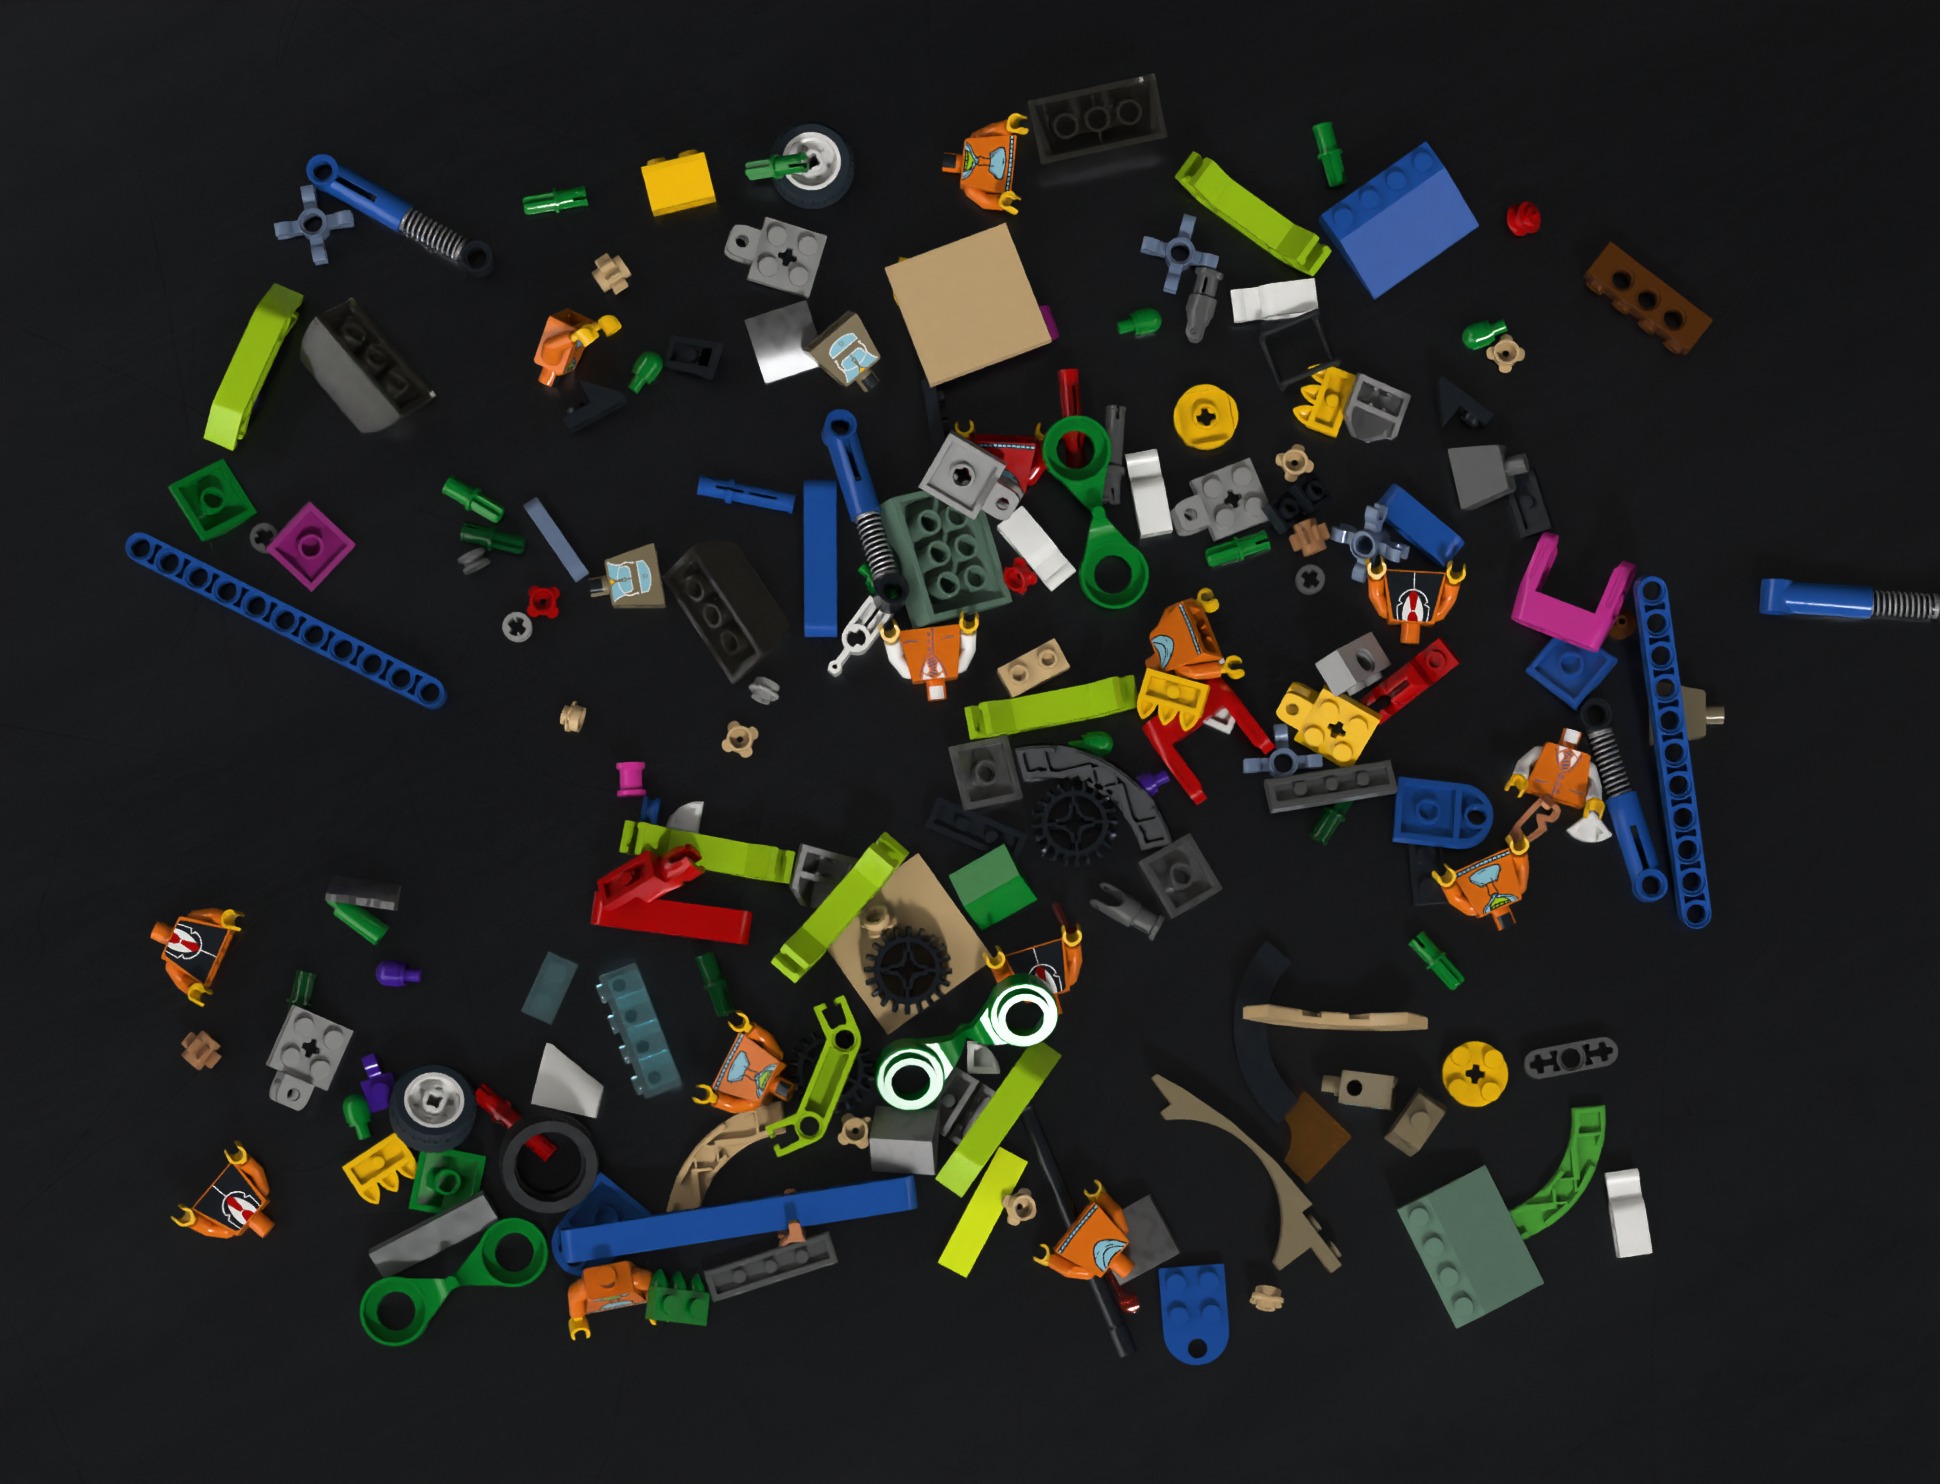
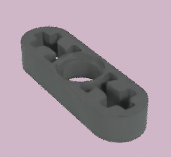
(1592, 1044)

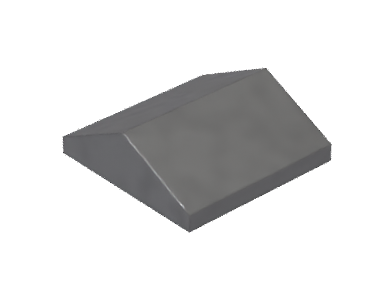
(985, 773)
(1180, 875)
(905, 1140)

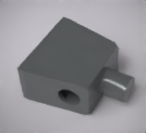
(1485, 473)

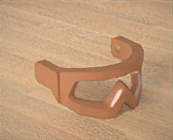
(1547, 803)
(796, 1232)

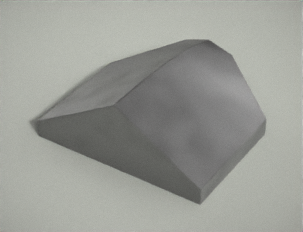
(1374, 409)
(818, 874)

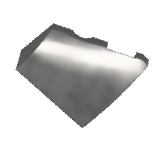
(363, 892)

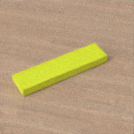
(982, 1212)

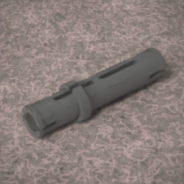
(1115, 429)

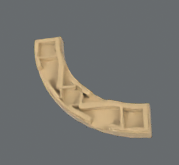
(1335, 1020)
(717, 1149)

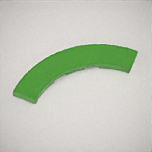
(1571, 1176)

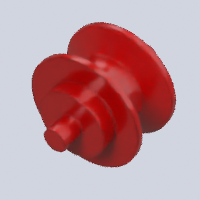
(1523, 218)

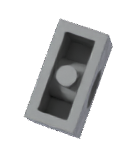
(1354, 665)

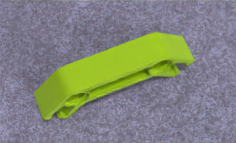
(1251, 215)
(251, 365)
(1051, 708)
(717, 853)
(840, 907)
(826, 1082)
(998, 1117)

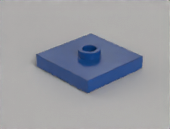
(1570, 670)

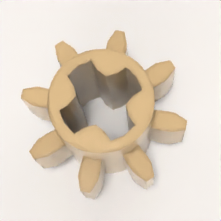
(611, 273)

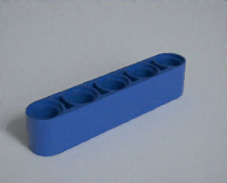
(820, 558)

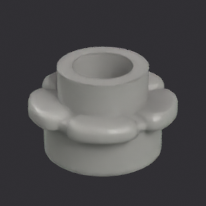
(764, 690)

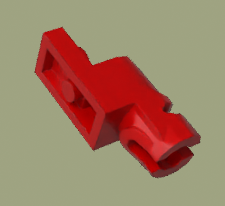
(1413, 678)
(649, 876)

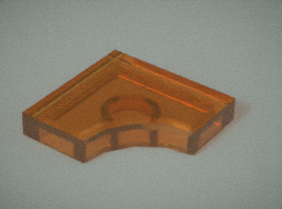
(1313, 1138)

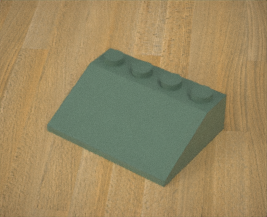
(943, 558)
(1470, 1246)

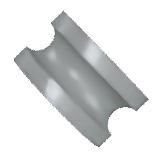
(508, 630)

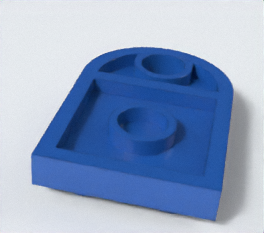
(1437, 813)
(602, 1204)
(1194, 1308)

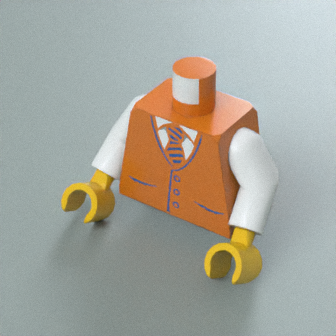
(932, 653)
(1561, 774)

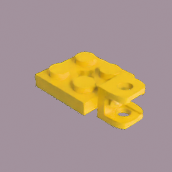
(1314, 711)

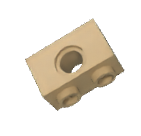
(1033, 669)

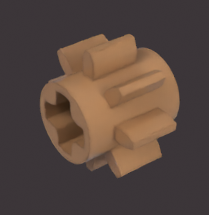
(1309, 537)
(201, 1050)

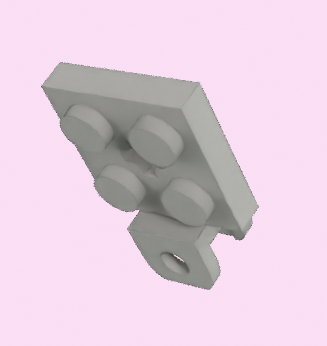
(763, 250)
(984, 489)
(1208, 505)
(296, 1069)

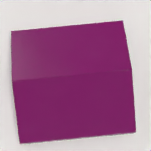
(310, 546)

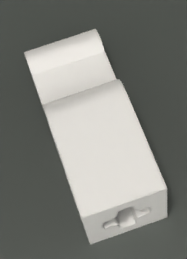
(1274, 300)
(1148, 494)
(1036, 548)
(858, 625)
(1627, 1213)

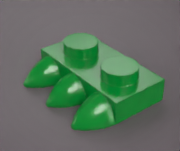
(677, 1301)

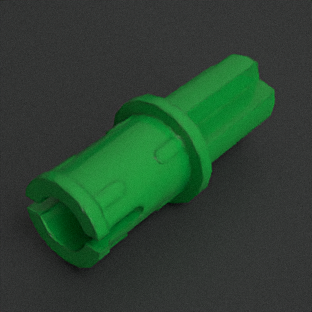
(1329, 154)
(777, 166)
(555, 200)
(473, 499)
(1237, 548)
(1437, 961)

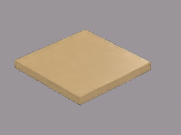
(968, 305)
(917, 902)

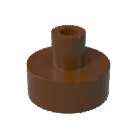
(1624, 630)

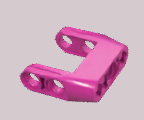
(1563, 619)

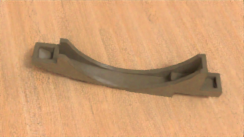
(1296, 1230)

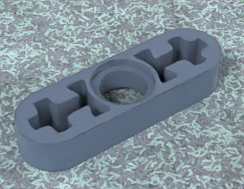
(556, 539)

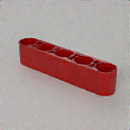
(676, 919)

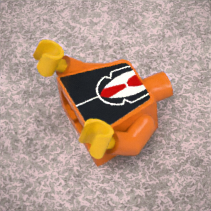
(1412, 597)
(196, 948)
(1050, 961)
(232, 1200)

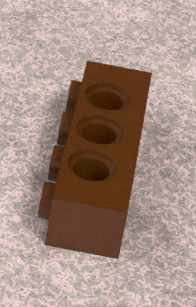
(1641, 281)

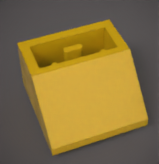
(678, 182)

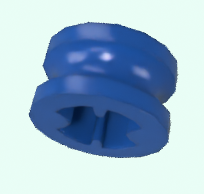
(650, 810)

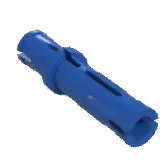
(746, 494)

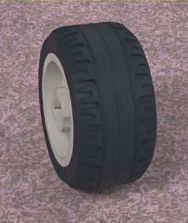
(835, 162)
(432, 1108)

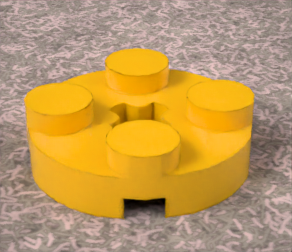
(1217, 403)
(1487, 1088)

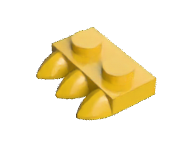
(1327, 400)
(1172, 696)
(380, 1166)

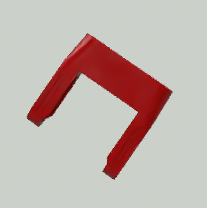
(1167, 736)

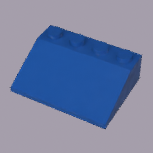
(1399, 220)

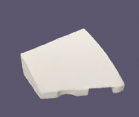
(566, 1085)

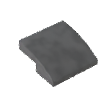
(780, 340)
(960, 1104)
(1148, 1237)

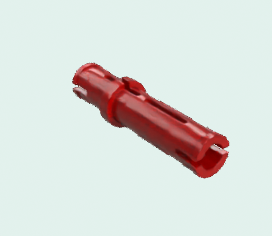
(1071, 407)
(506, 1115)

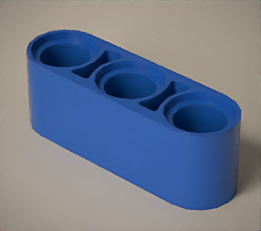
(1420, 526)

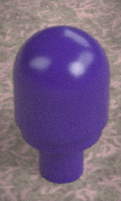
(1151, 782)
(396, 973)

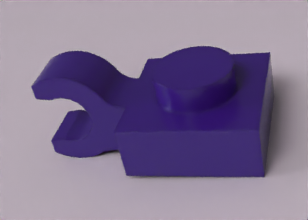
(379, 1086)

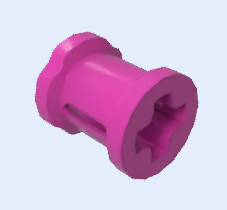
(631, 779)

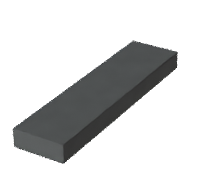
(1330, 786)
(434, 1234)
(770, 1266)

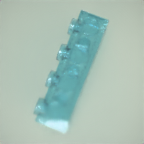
(640, 1030)

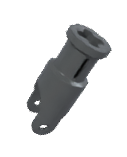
(1202, 304)
(1130, 911)

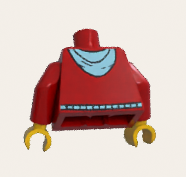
(1019, 451)

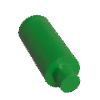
(360, 920)

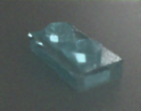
(549, 988)

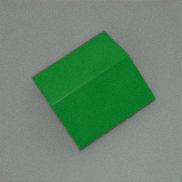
(212, 500)
(992, 887)
(445, 1179)

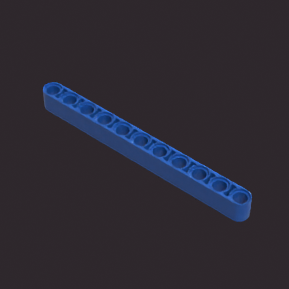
(275, 609)
(1682, 764)
(738, 1218)

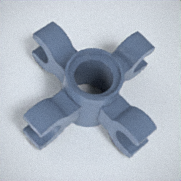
(290, 229)
(1162, 249)
(1380, 539)
(1280, 735)

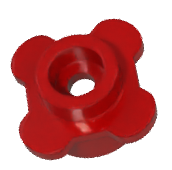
(1019, 576)
(536, 595)

